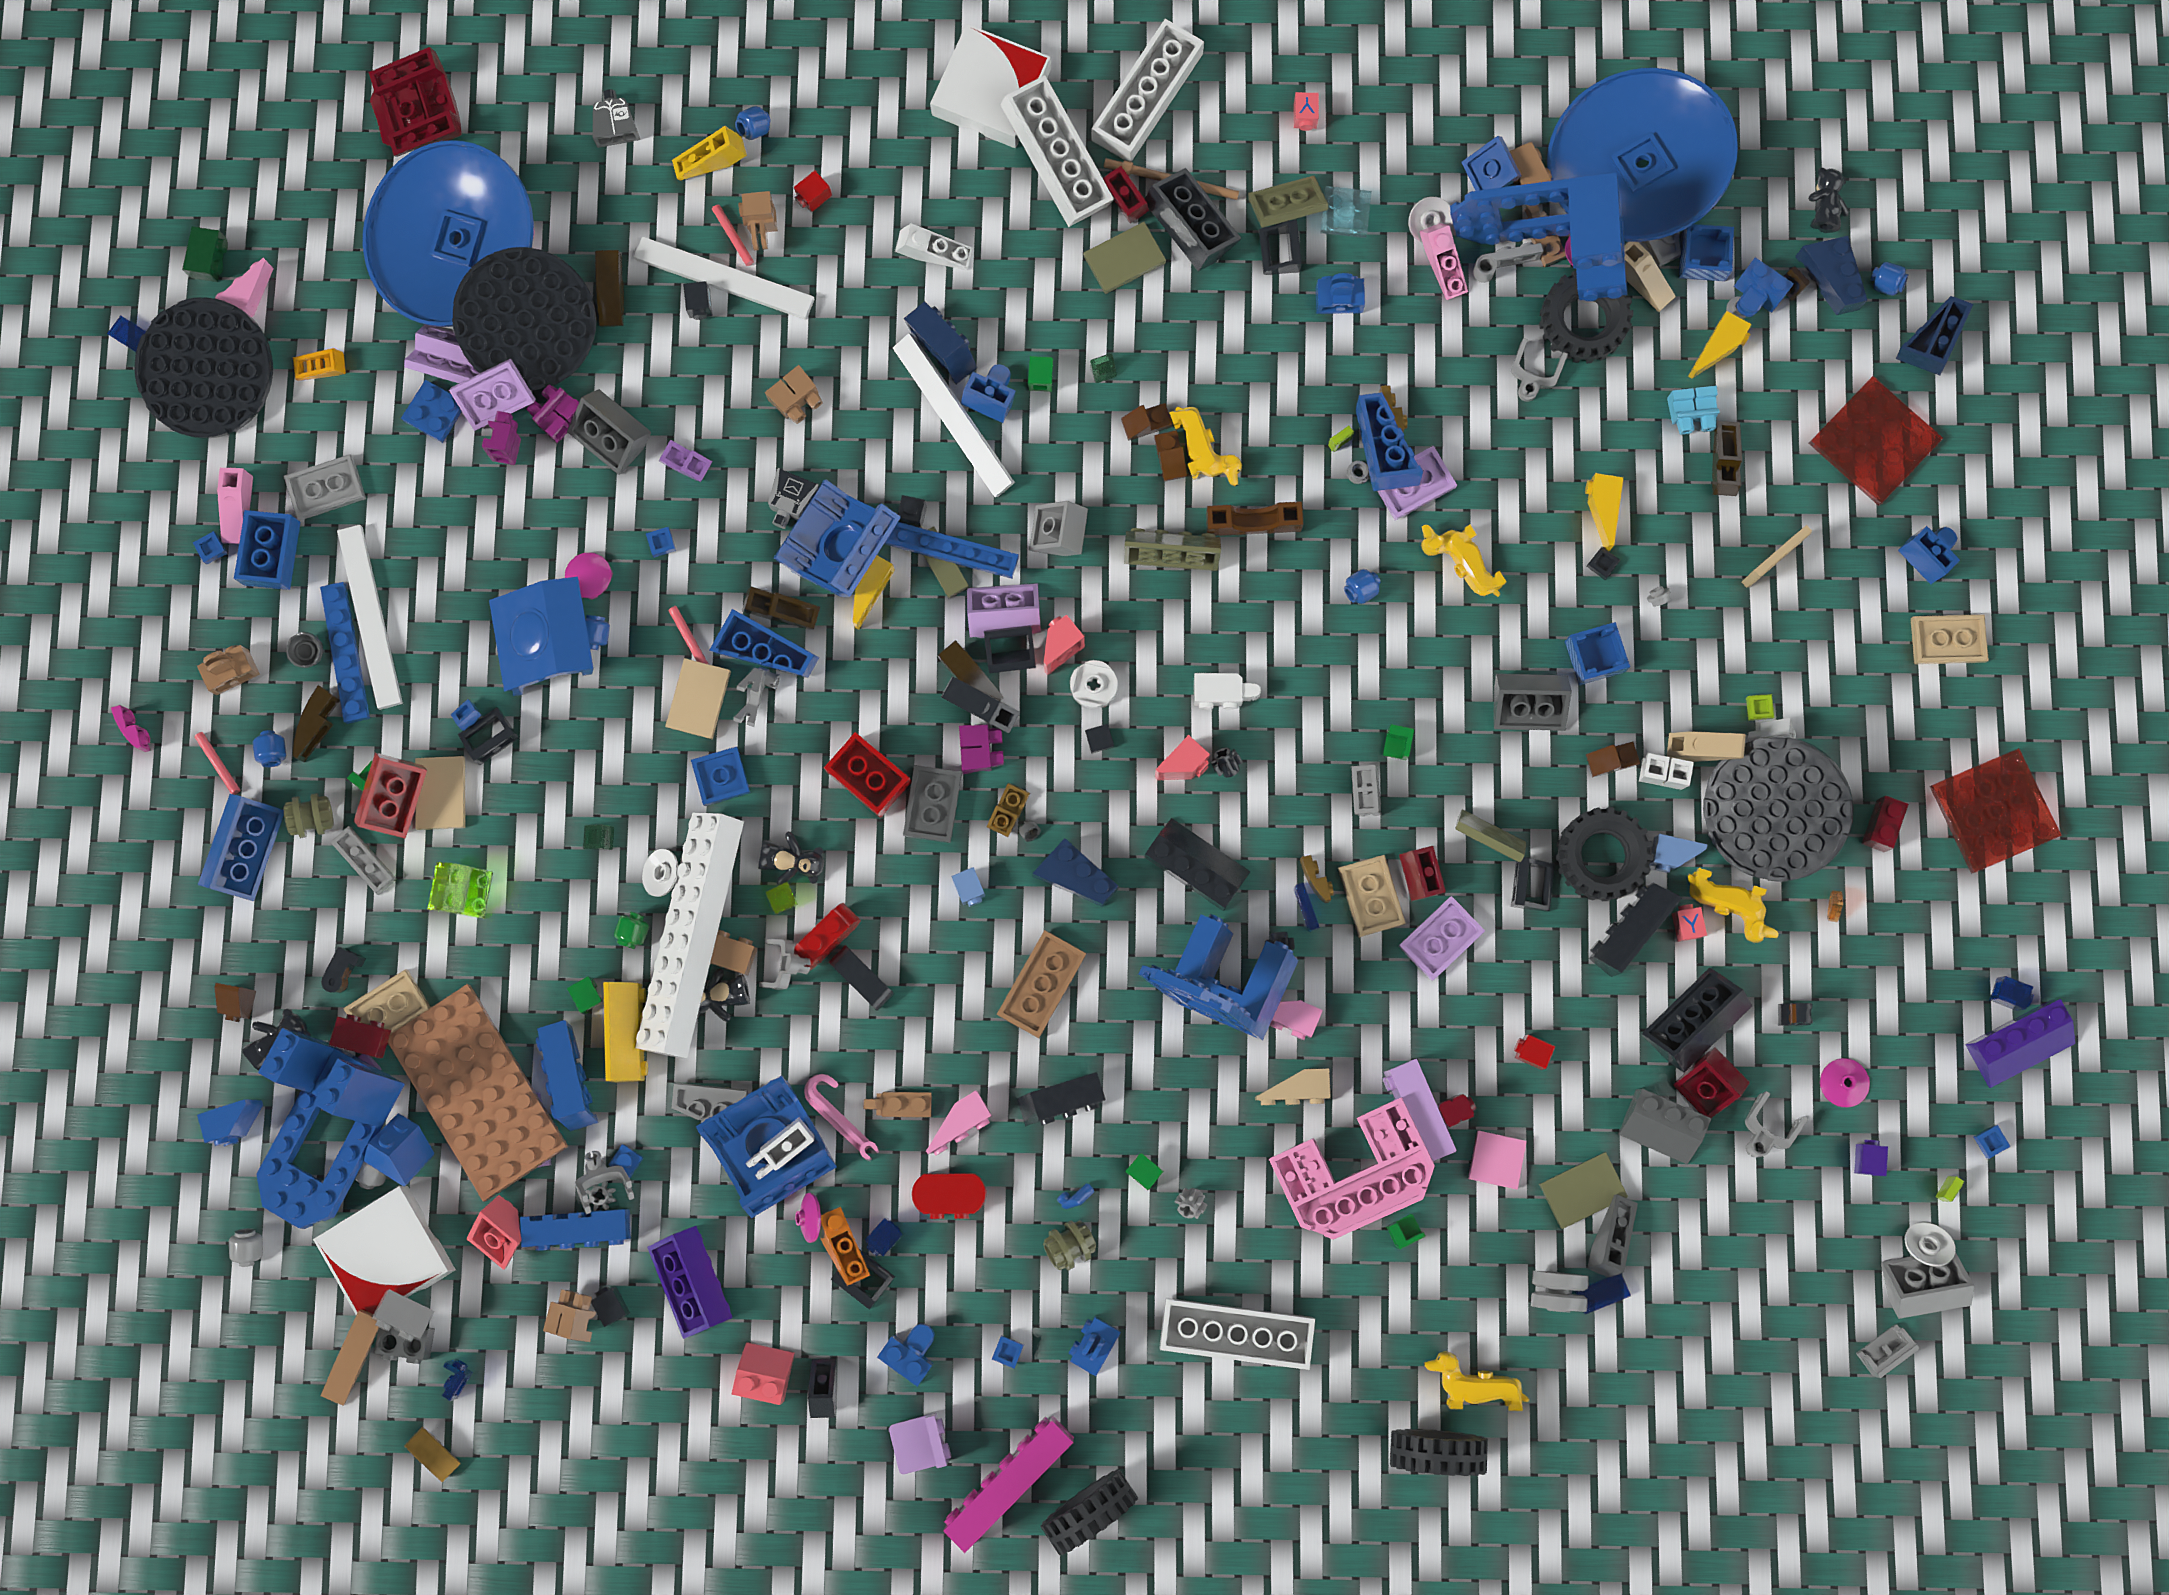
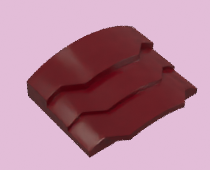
(414, 102)

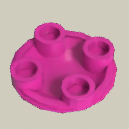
(592, 572)

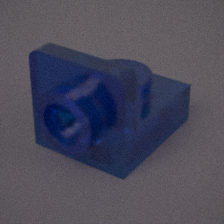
(456, 1383)

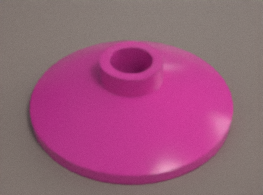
(1833, 1084)
(809, 1217)

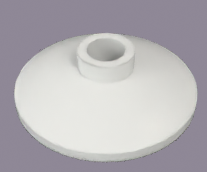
(1433, 206)
(660, 872)
(1930, 1244)

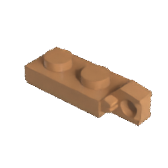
(1551, 245)
(901, 1104)

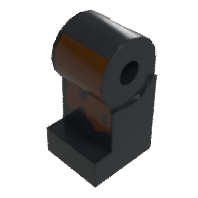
(339, 969)
(1795, 1014)

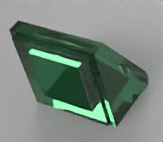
(1103, 368)
(598, 837)

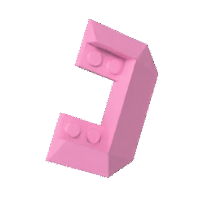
(1367, 1195)

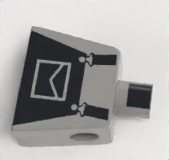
(790, 497)

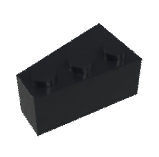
(1061, 1100)

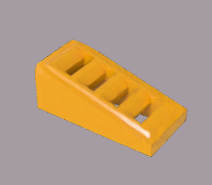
(333, 364)

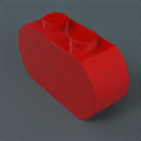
(827, 935)
(949, 1195)

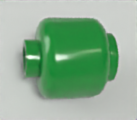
(631, 930)

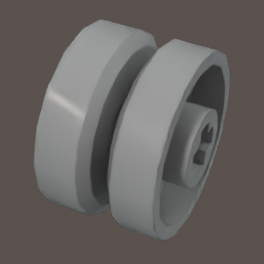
(1559, 1294)

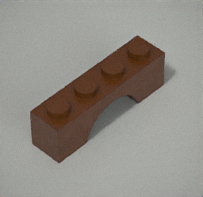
(1278, 518)

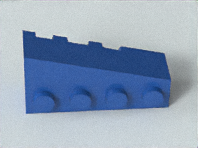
(1386, 451)
(756, 644)
(565, 1076)
(575, 1228)

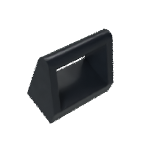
(1294, 264)
(1013, 659)
(493, 745)
(1520, 885)
(858, 1292)

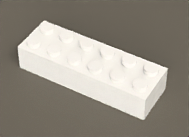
(1147, 90)
(1056, 151)
(1237, 1333)

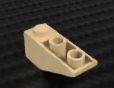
(1646, 276)
(1705, 746)
(1306, 1084)

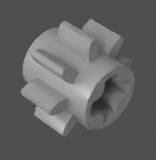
(605, 1191)
(1191, 1203)

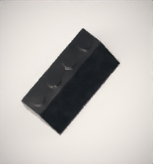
(1191, 219)
(1197, 864)
(1633, 929)
(1697, 1019)

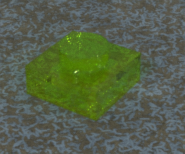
(781, 898)

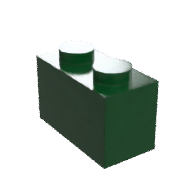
(205, 254)

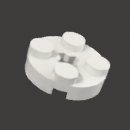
(1085, 674)

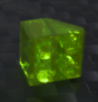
(460, 890)

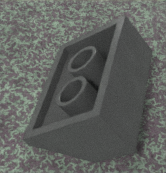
(608, 431)
(1531, 702)
(1664, 1126)

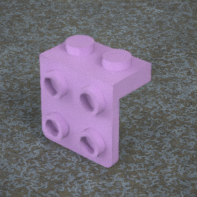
(919, 1443)

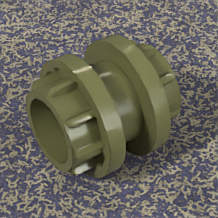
(308, 815)
(1069, 1245)

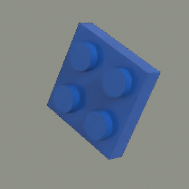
(1491, 166)
(432, 411)
(720, 776)

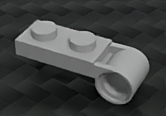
(1506, 257)

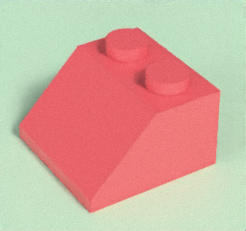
(1061, 643)
(1184, 762)
(497, 1231)
(763, 1373)

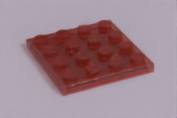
(1875, 440)
(1995, 811)

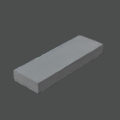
(363, 860)

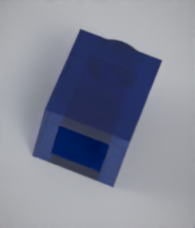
(2012, 993)
(883, 1237)

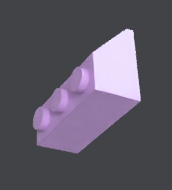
(1002, 608)

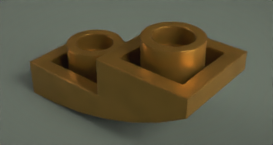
(1400, 419)
(1008, 810)
(1319, 885)
(432, 1454)

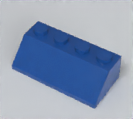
(241, 847)

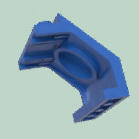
(836, 540)
(541, 633)
(749, 1124)

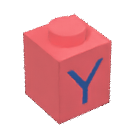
(1306, 111)
(1689, 923)

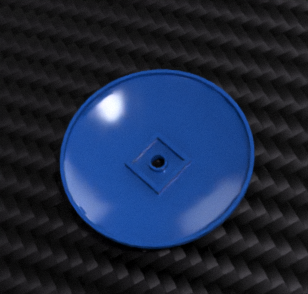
(1653, 118)
(420, 211)

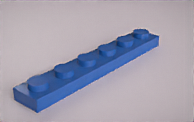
(953, 550)
(345, 652)

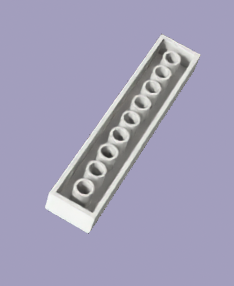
(689, 934)

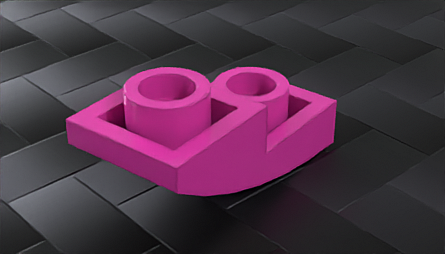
(134, 734)

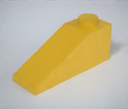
(711, 154)
(1724, 340)
(1604, 505)
(870, 589)

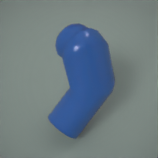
(1077, 1199)

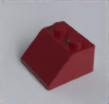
(1711, 1083)

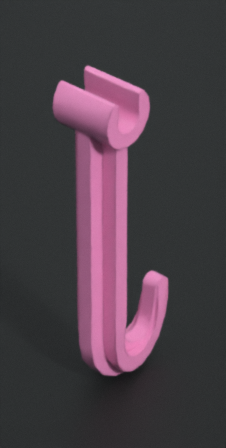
(834, 1117)

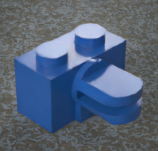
(1760, 288)
(1340, 294)
(990, 393)
(1931, 552)
(1095, 1345)
(908, 1355)

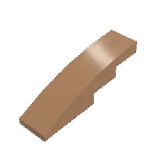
(351, 1358)

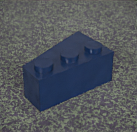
(1835, 272)
(941, 340)
(1935, 340)
(1075, 873)

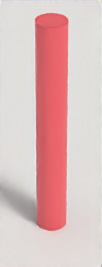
(732, 234)
(687, 635)
(217, 763)

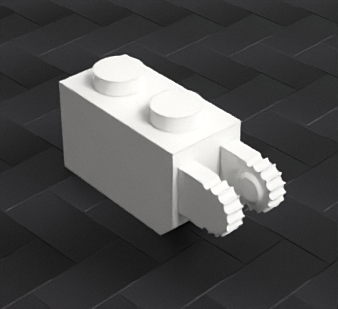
(1222, 690)
(782, 1147)

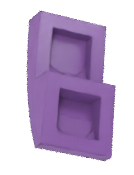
(685, 461)

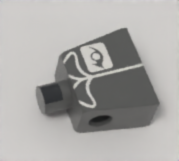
(613, 121)

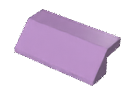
(439, 355)

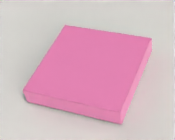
(1497, 1160)

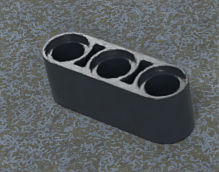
(861, 978)

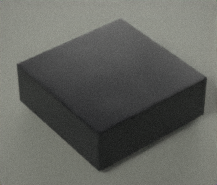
(1603, 563)
(1099, 738)

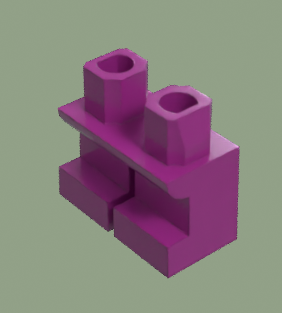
(546, 417)
(504, 441)
(975, 748)

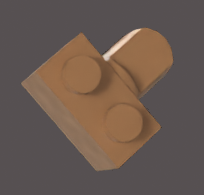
(759, 216)
(228, 669)

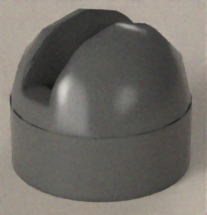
(1029, 831)

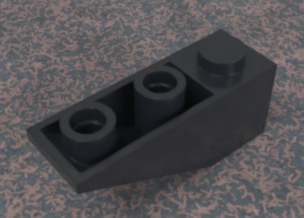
(980, 704)

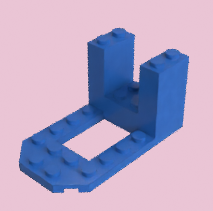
(1592, 222)
(1196, 989)
(344, 1088)

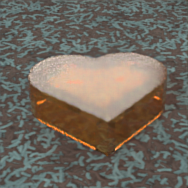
(1835, 906)

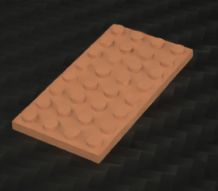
(476, 1092)

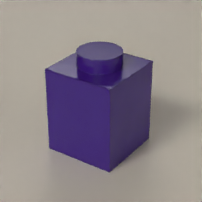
(1871, 1158)

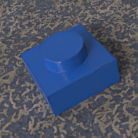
(661, 542)
(210, 548)
(465, 715)
(1991, 1141)
(627, 1159)
(1007, 1351)

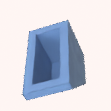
(1673, 852)

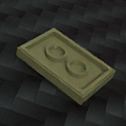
(1288, 201)
(1124, 257)
(1491, 835)
(1582, 1190)

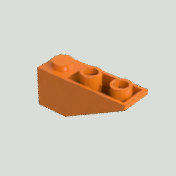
(842, 1246)

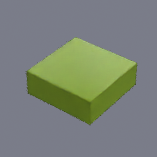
(1341, 438)
(1760, 707)
(1949, 1189)

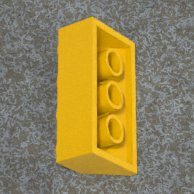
(622, 1023)

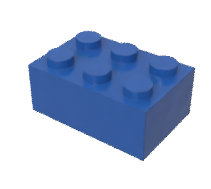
(267, 550)

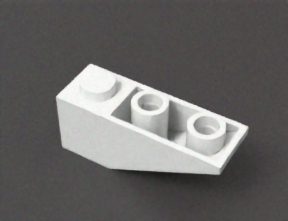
(932, 247)

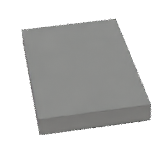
(324, 487)

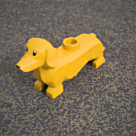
(1200, 450)
(1466, 557)
(1733, 900)
(1475, 1388)

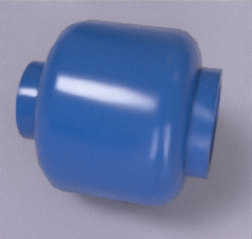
(753, 123)
(1889, 278)
(1362, 586)
(597, 631)
(269, 749)

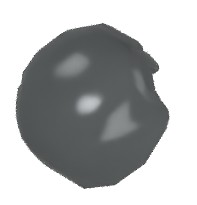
(304, 650)

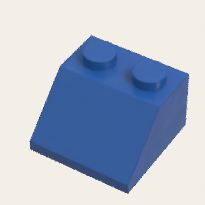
(229, 1122)
(399, 1150)

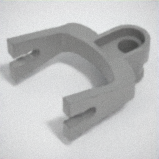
(1533, 381)
(759, 679)
(789, 964)
(1764, 1138)
(597, 1173)

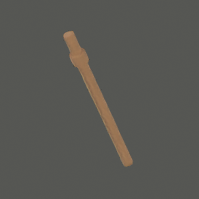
(1157, 175)

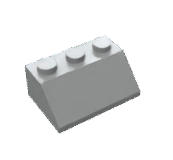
(1926, 1289)

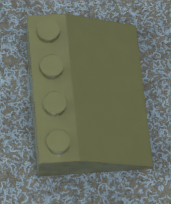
(1172, 550)

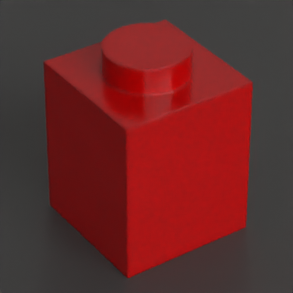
(812, 191)
(1534, 1051)

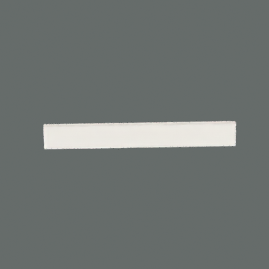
(724, 278)
(953, 415)
(369, 617)

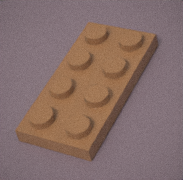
(1041, 984)

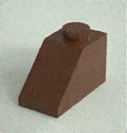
(234, 1001)

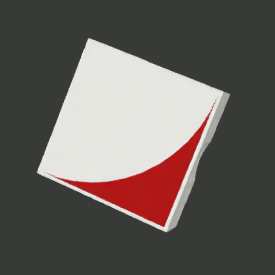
(980, 77)
(383, 1251)

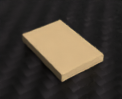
(1777, 556)
(1949, 639)
(698, 698)
(442, 794)
(1371, 896)
(391, 1003)

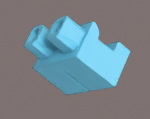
(1694, 406)

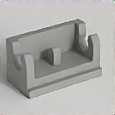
(1366, 790)
(1887, 1351)

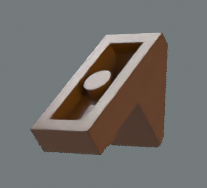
(1146, 421)
(1170, 456)
(1612, 759)

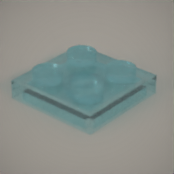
(1346, 212)

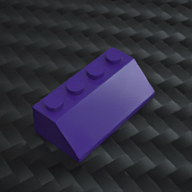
(2023, 1042)
(689, 1282)

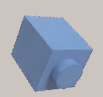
(968, 887)

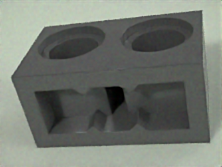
(403, 1347)

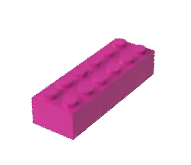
(1006, 1486)

